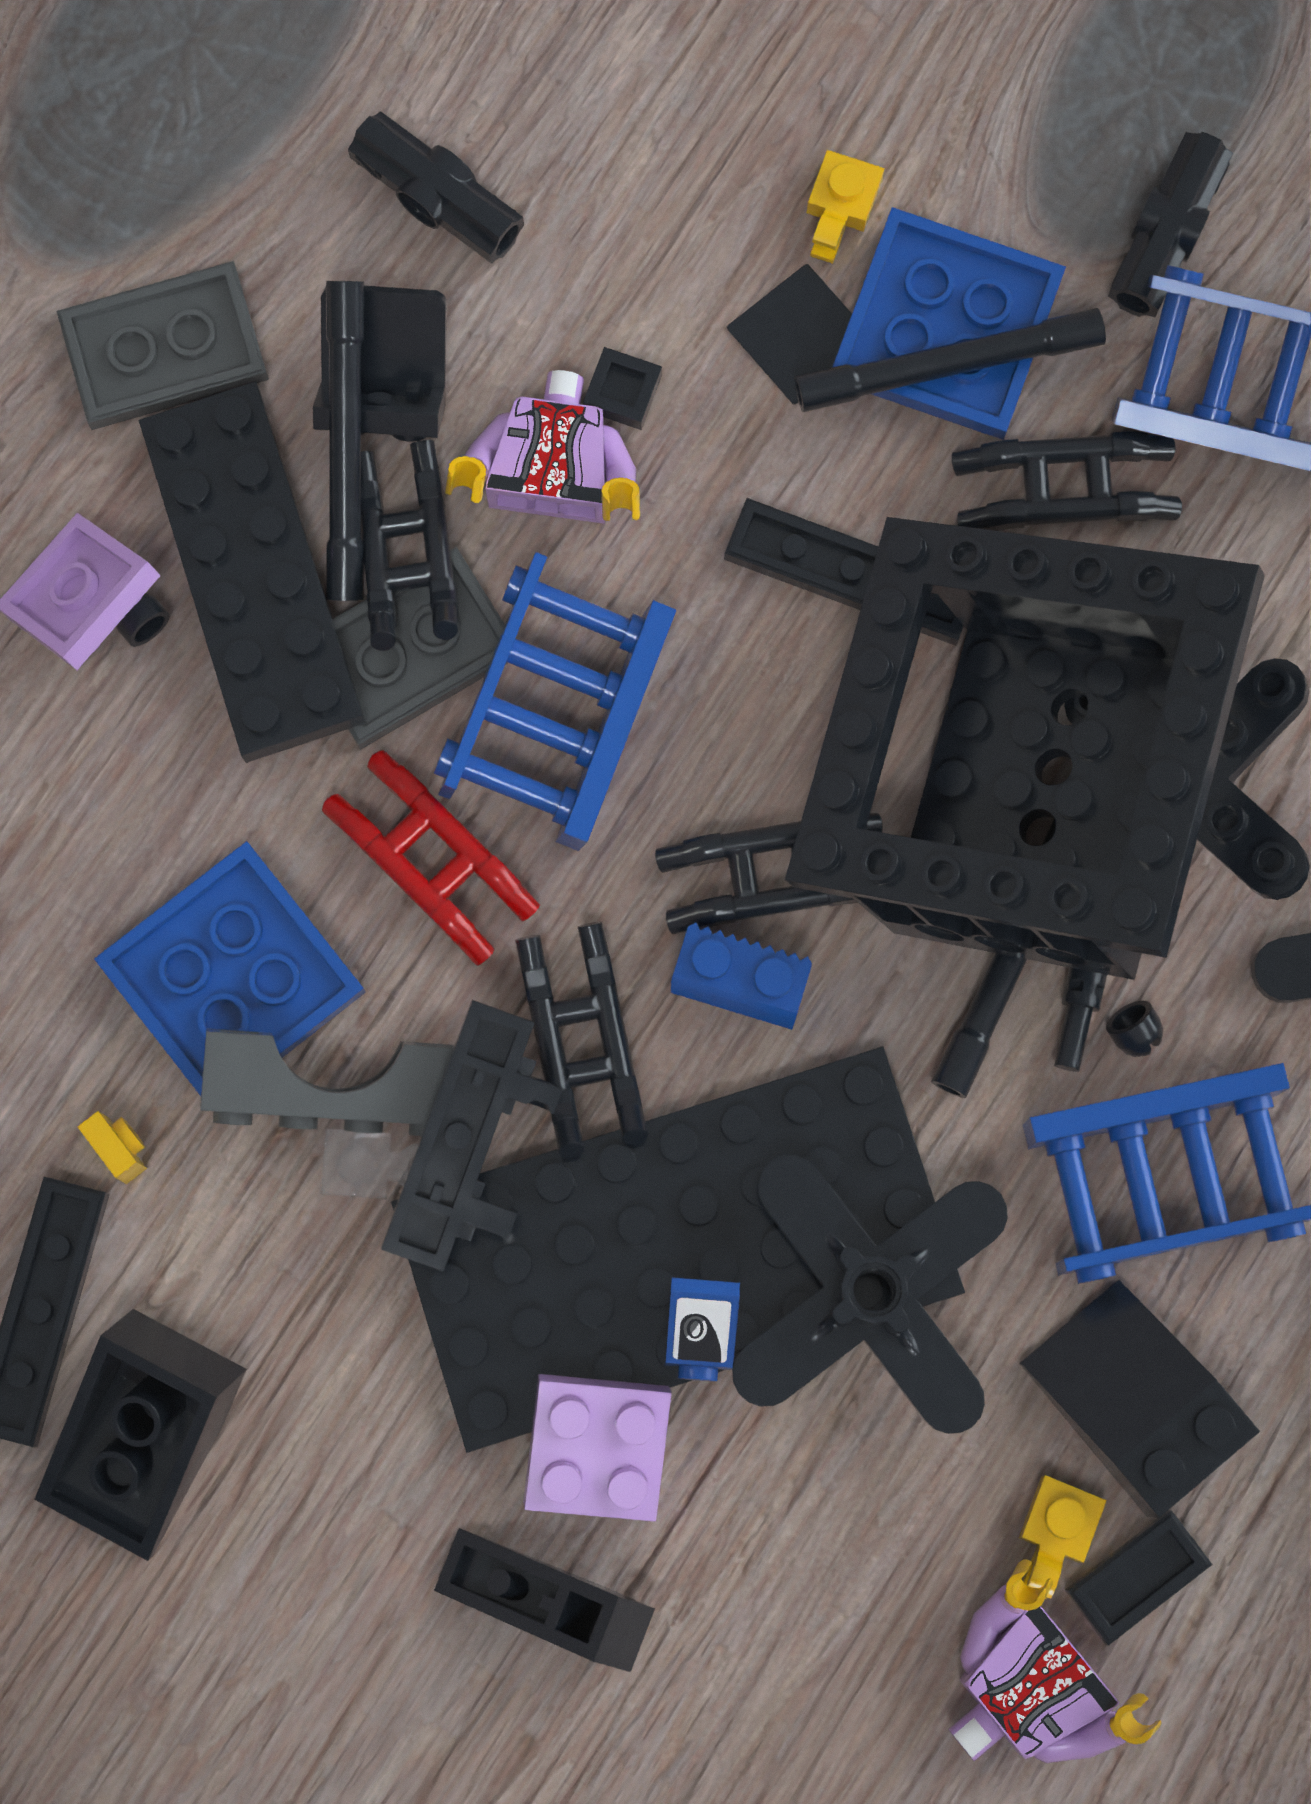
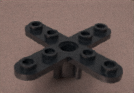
(1232, 823)
(833, 1320)

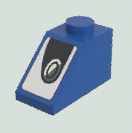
(702, 1327)

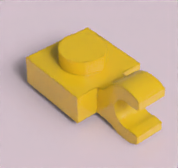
(841, 198)
(1061, 1526)

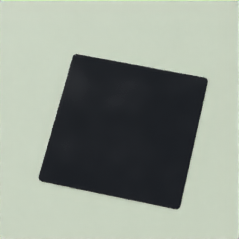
(793, 329)

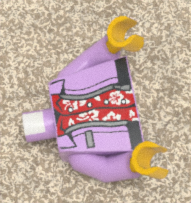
(550, 458)
(1036, 1684)

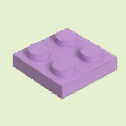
(77, 590)
(597, 1447)

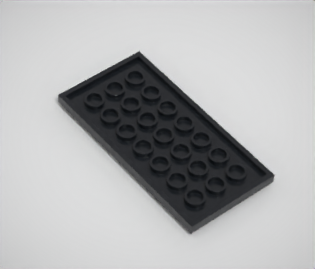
(607, 1231)

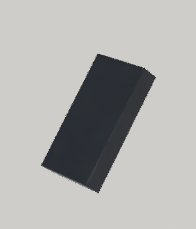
(1138, 1577)

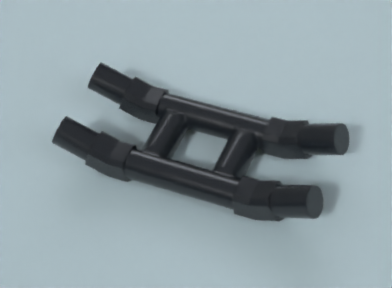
(1040, 508)
(427, 519)
(747, 899)
(600, 1005)

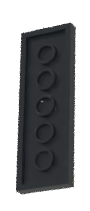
(251, 572)

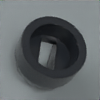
(143, 621)
(1135, 1028)

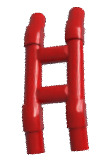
(433, 894)

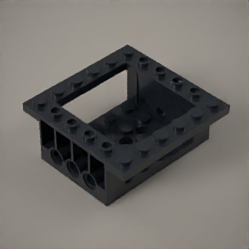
(1046, 621)

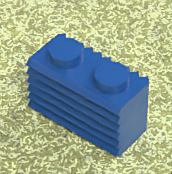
(740, 976)

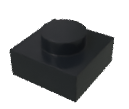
(623, 387)

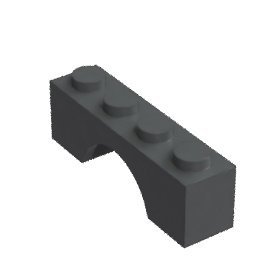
(249, 1077)

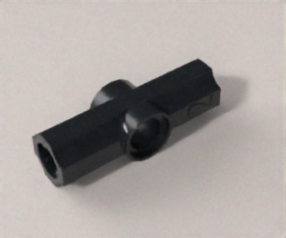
(435, 187)
(1170, 222)

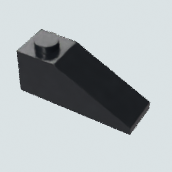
(545, 1601)

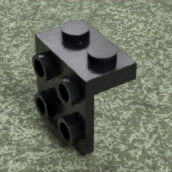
(399, 364)

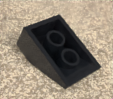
(1139, 1399)
(138, 1432)

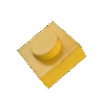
(115, 1145)

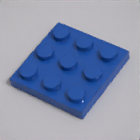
(945, 288)
(229, 958)

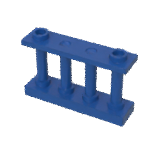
(1210, 420)
(593, 750)
(1189, 1111)

